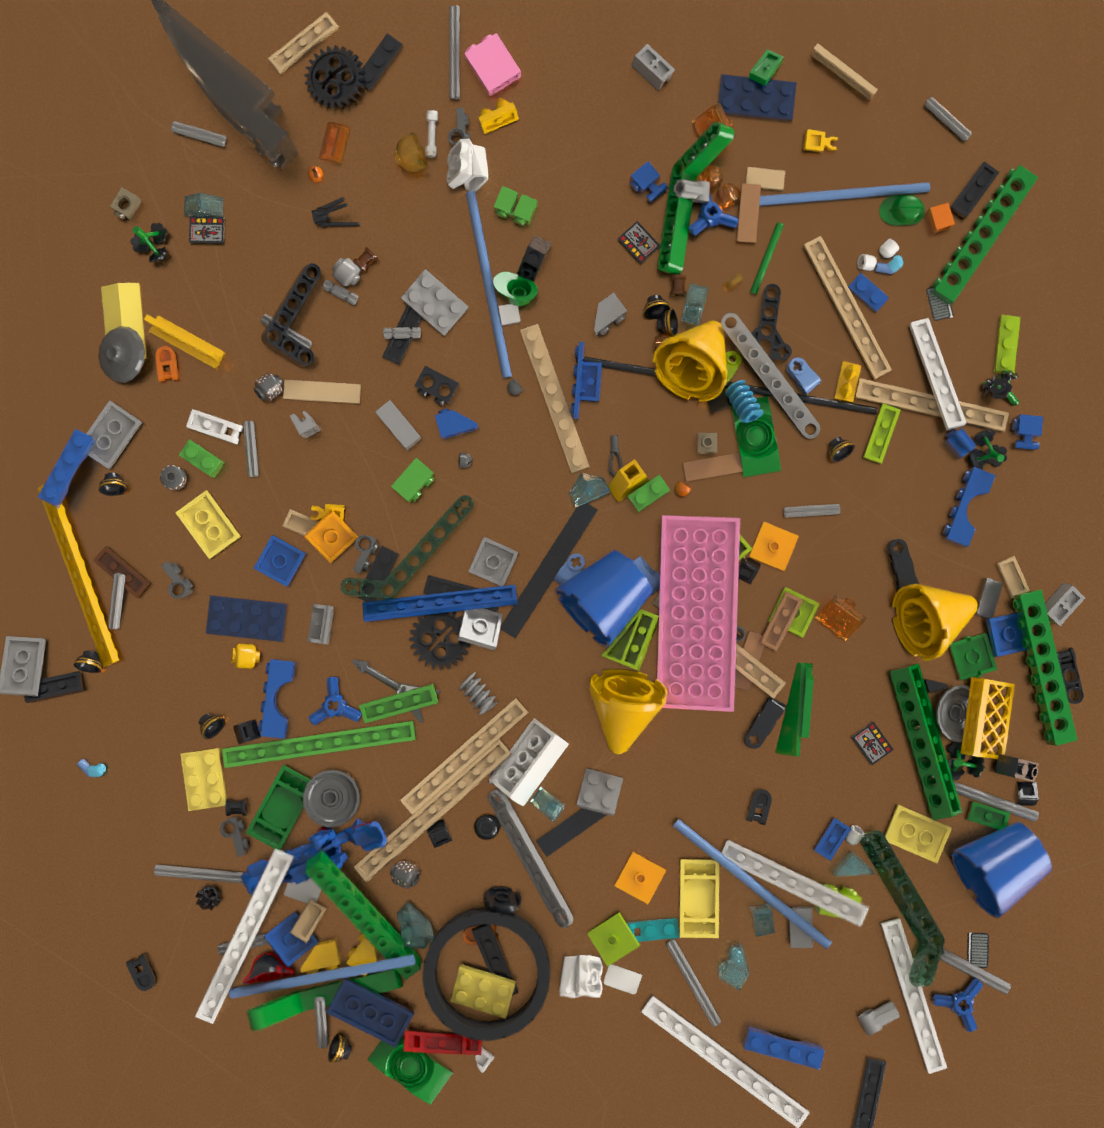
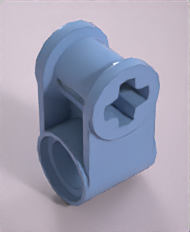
(804, 376)
(568, 571)

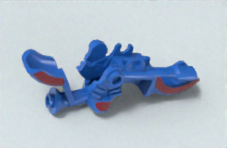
(366, 834)

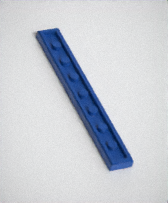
(439, 603)

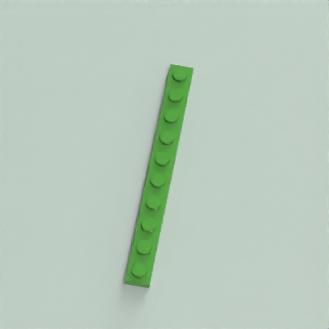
(318, 744)

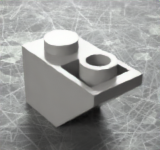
(609, 312)

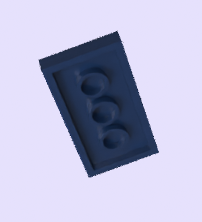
(751, 99)
(246, 618)
(370, 1012)

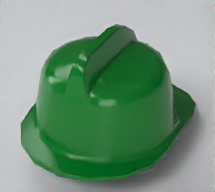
(902, 210)
(516, 288)

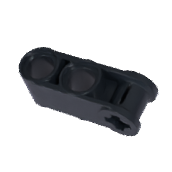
(901, 564)
(1069, 664)
(764, 722)

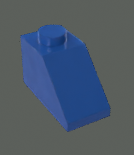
(452, 423)

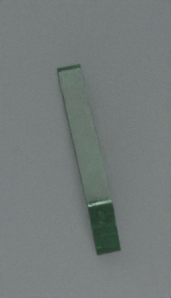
(416, 552)
(921, 972)

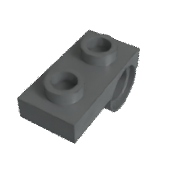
(462, 120)
(362, 563)
(173, 572)
(241, 844)

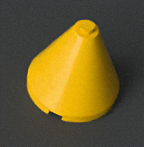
(693, 362)
(930, 618)
(625, 705)

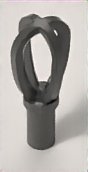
(614, 450)

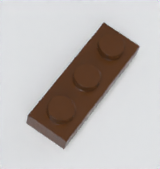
(114, 564)

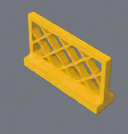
(185, 341)
(977, 716)

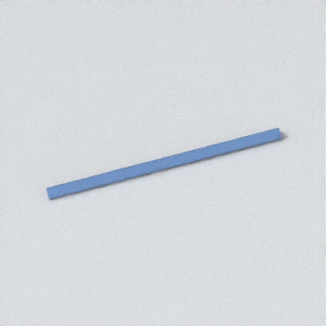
(844, 193)
(488, 284)
(752, 884)
(322, 976)

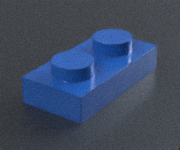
(868, 292)
(832, 839)

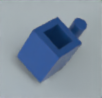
(645, 179)
(1028, 427)
(959, 443)

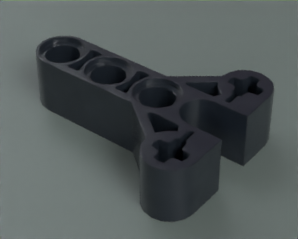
(773, 340)

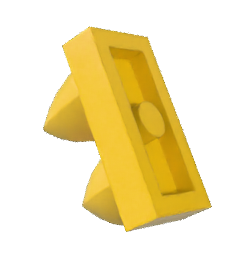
(503, 115)
(847, 382)

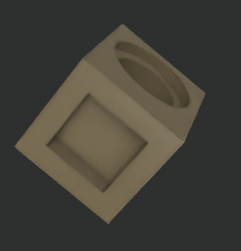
(125, 196)
(706, 443)

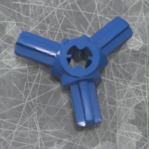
(705, 220)
(333, 695)
(966, 1010)

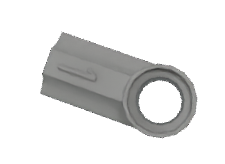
(694, 190)
(874, 1019)

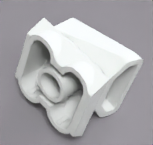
(467, 165)
(581, 976)

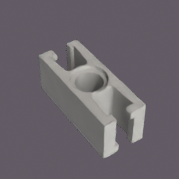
(398, 425)

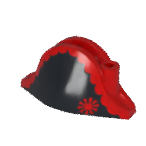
(266, 968)

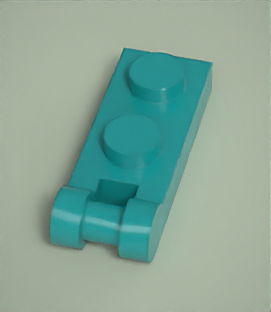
(656, 929)

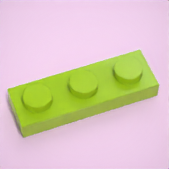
(1007, 343)
(881, 433)

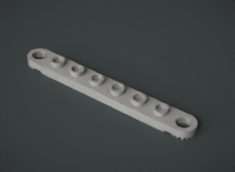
(770, 375)
(530, 858)

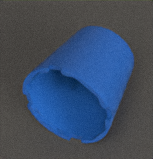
(605, 596)
(1002, 867)

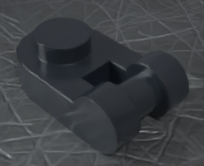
(760, 799)
(145, 979)

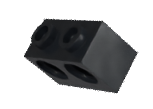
(439, 382)

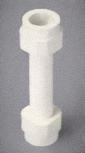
(432, 119)

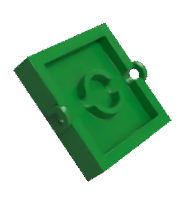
(972, 656)

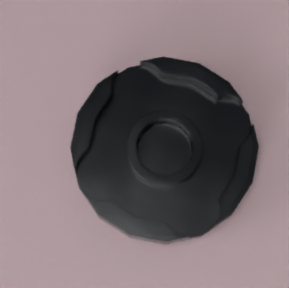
(502, 900)

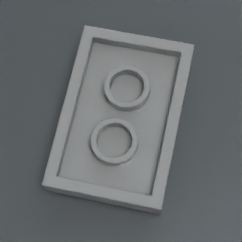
(434, 302)
(111, 434)
(22, 666)

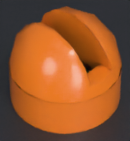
(319, 172)
(682, 489)

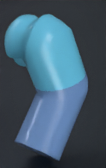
(891, 267)
(91, 771)

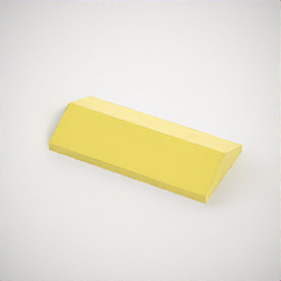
(123, 308)

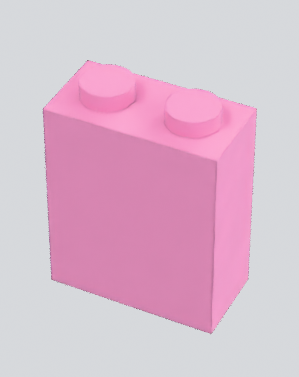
(492, 64)

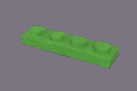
(398, 703)

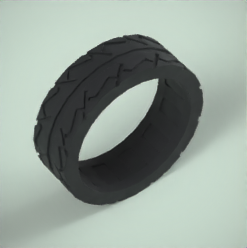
(486, 1029)

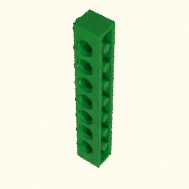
(1024, 180)
(1066, 731)
(932, 749)
(360, 911)

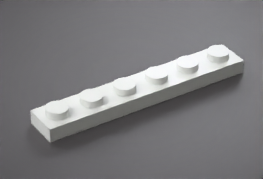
(937, 374)

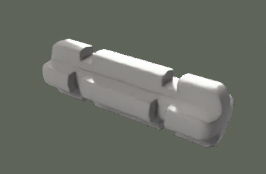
(340, 292)
(401, 332)

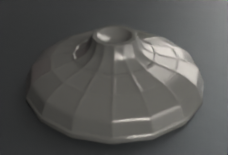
(121, 354)
(952, 712)
(331, 798)

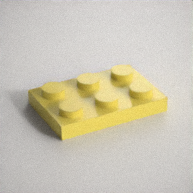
(208, 524)
(204, 779)
(917, 833)
(483, 991)

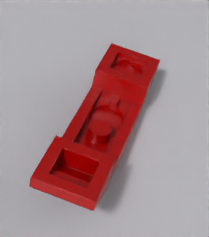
(441, 1043)

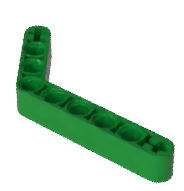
(679, 209)
(303, 1000)

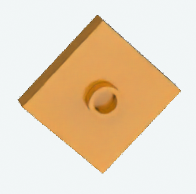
(331, 536)
(773, 546)
(640, 877)

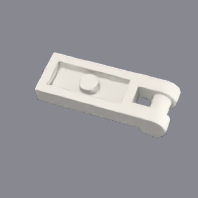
(213, 426)

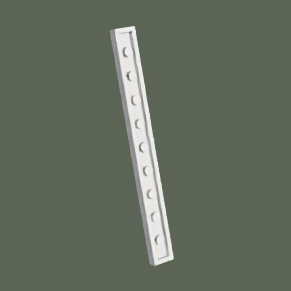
(244, 936)
(725, 1061)

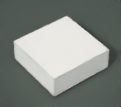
(509, 314)

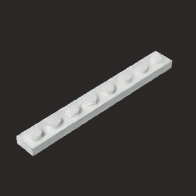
(795, 883)
(913, 996)

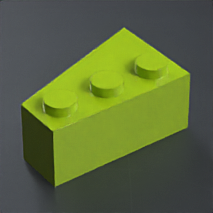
(633, 641)

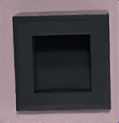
(719, 403)
(748, 569)
(933, 686)
(246, 731)
(1027, 793)
(439, 833)

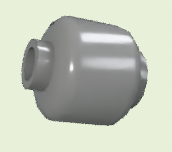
(346, 272)

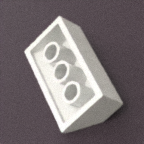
(529, 763)

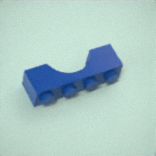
(65, 468)
(959, 529)
(273, 722)
(781, 1048)

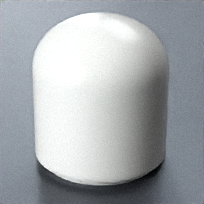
(889, 248)
(869, 262)
(854, 835)

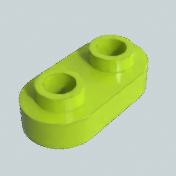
(732, 367)

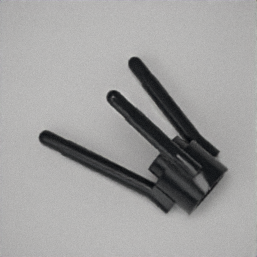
(321, 214)

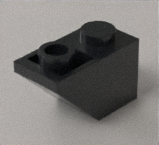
(534, 258)
(1016, 768)

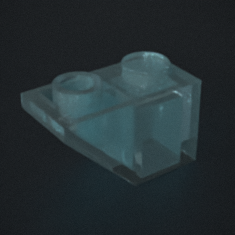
(694, 304)
(414, 927)
(735, 969)

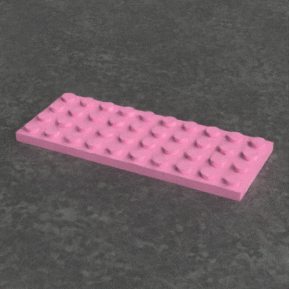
(698, 611)

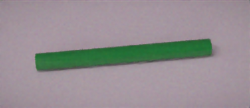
(766, 259)

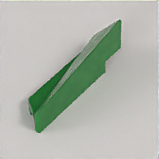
(798, 711)

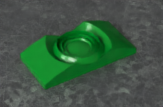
(757, 442)
(279, 809)
(413, 1070)

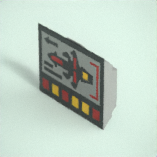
(206, 229)
(639, 242)
(872, 743)

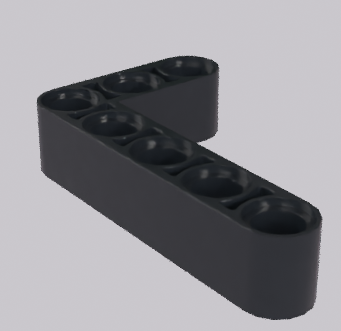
(289, 315)

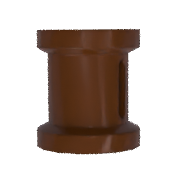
(365, 259)
(678, 285)

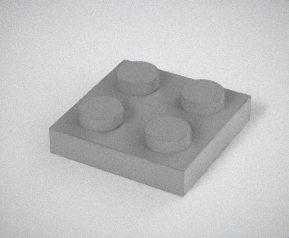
(493, 561)
(480, 627)
(599, 792)

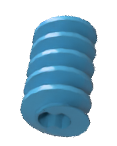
(743, 402)

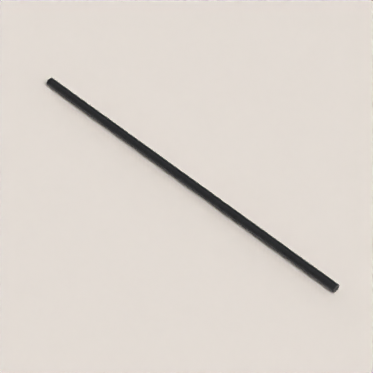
(755, 389)

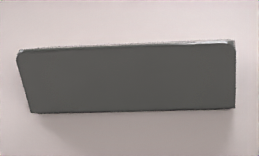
(988, 598)

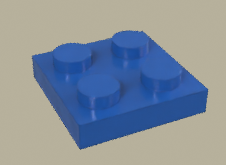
(279, 560)
(1005, 635)
(285, 944)

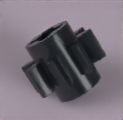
(207, 898)

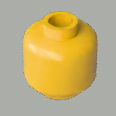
(245, 656)

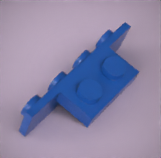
(587, 381)

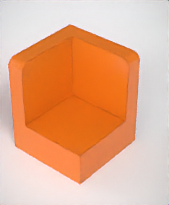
(940, 218)

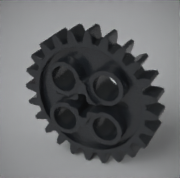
(324, 64)
(452, 650)

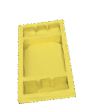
(699, 898)

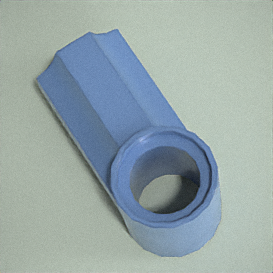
(652, 575)

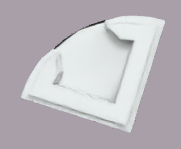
(484, 1059)

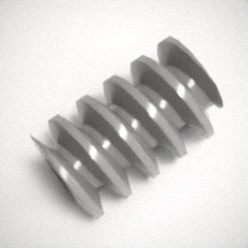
(477, 694)

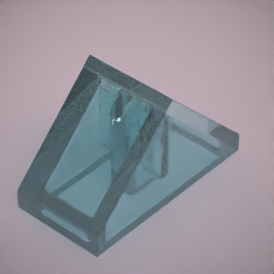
(203, 205)
(588, 489)
(547, 804)
(852, 866)
(762, 919)

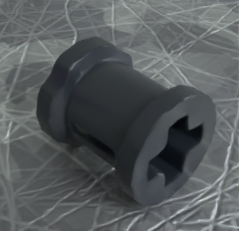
(236, 807)

